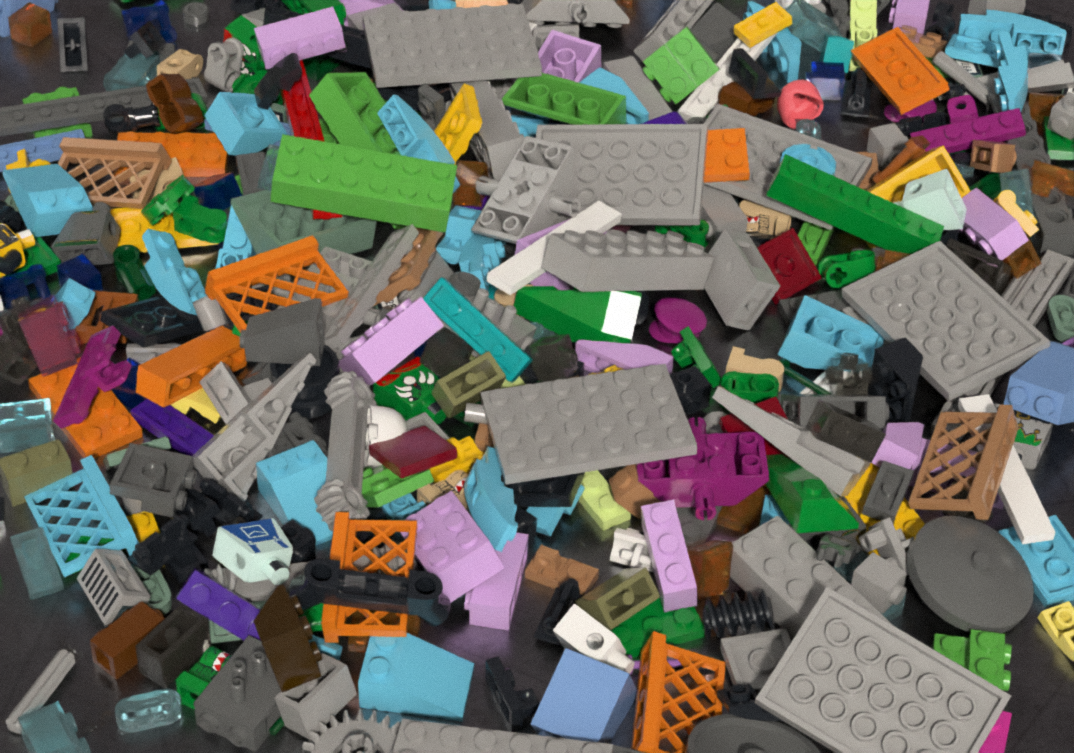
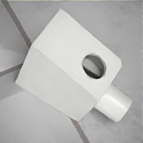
(590, 638)

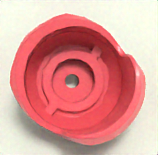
(799, 101)

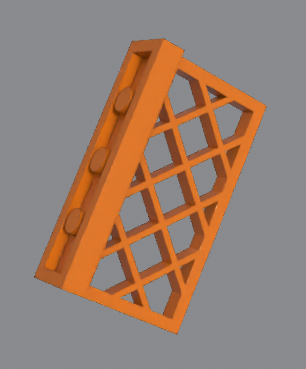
(265, 269)
(343, 549)
(652, 694)

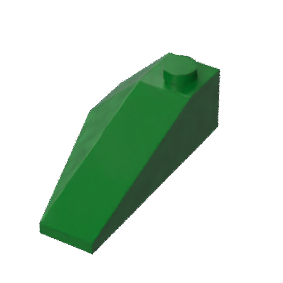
(582, 315)
(806, 498)

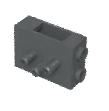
(870, 407)
(241, 698)

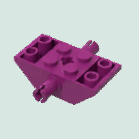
(720, 473)

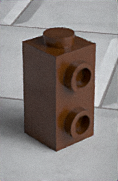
(115, 645)

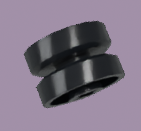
(312, 398)

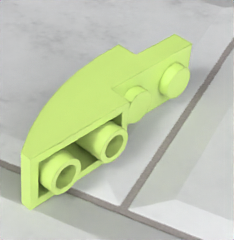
(862, 24)

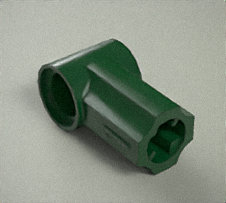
(132, 272)

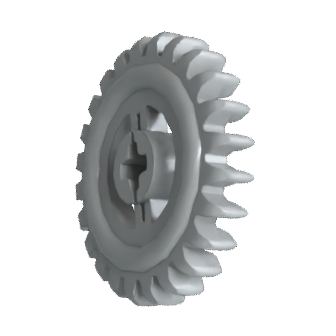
(353, 735)

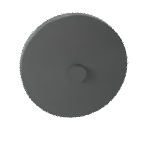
(970, 575)
(740, 735)

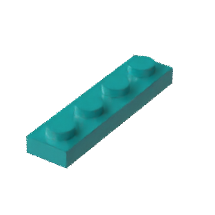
(476, 328)

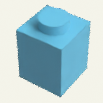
(77, 301)

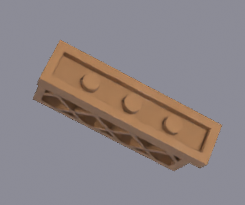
(113, 155)
(989, 462)

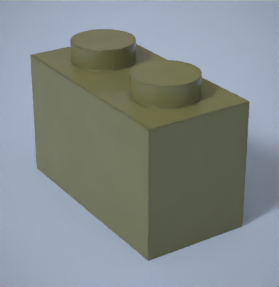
(466, 383)
(33, 470)
(620, 597)

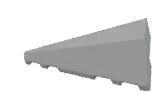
(1040, 79)
(249, 436)
(832, 465)

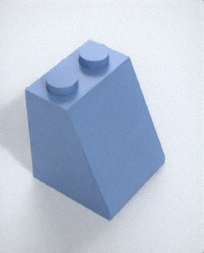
(1045, 385)
(584, 700)

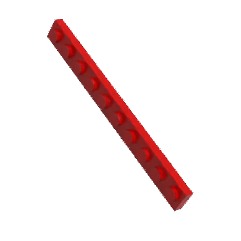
(304, 121)

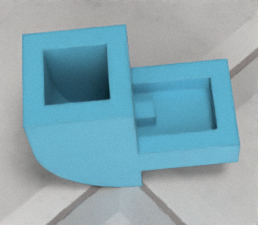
(457, 233)

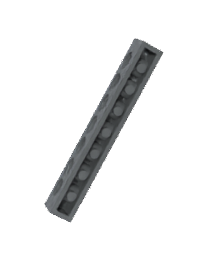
(1051, 213)

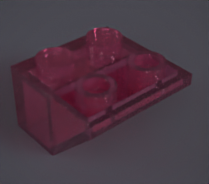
(49, 335)

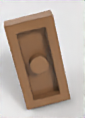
(552, 569)

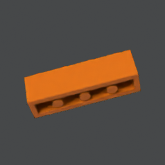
(180, 369)

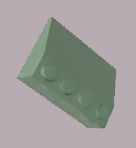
(277, 224)

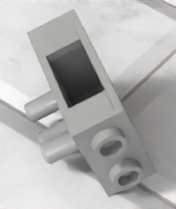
(739, 280)
(504, 317)

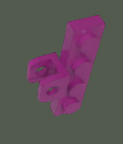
(966, 126)
(93, 371)

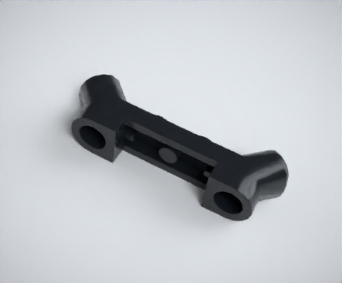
(328, 584)

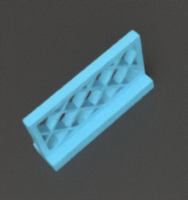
(93, 490)

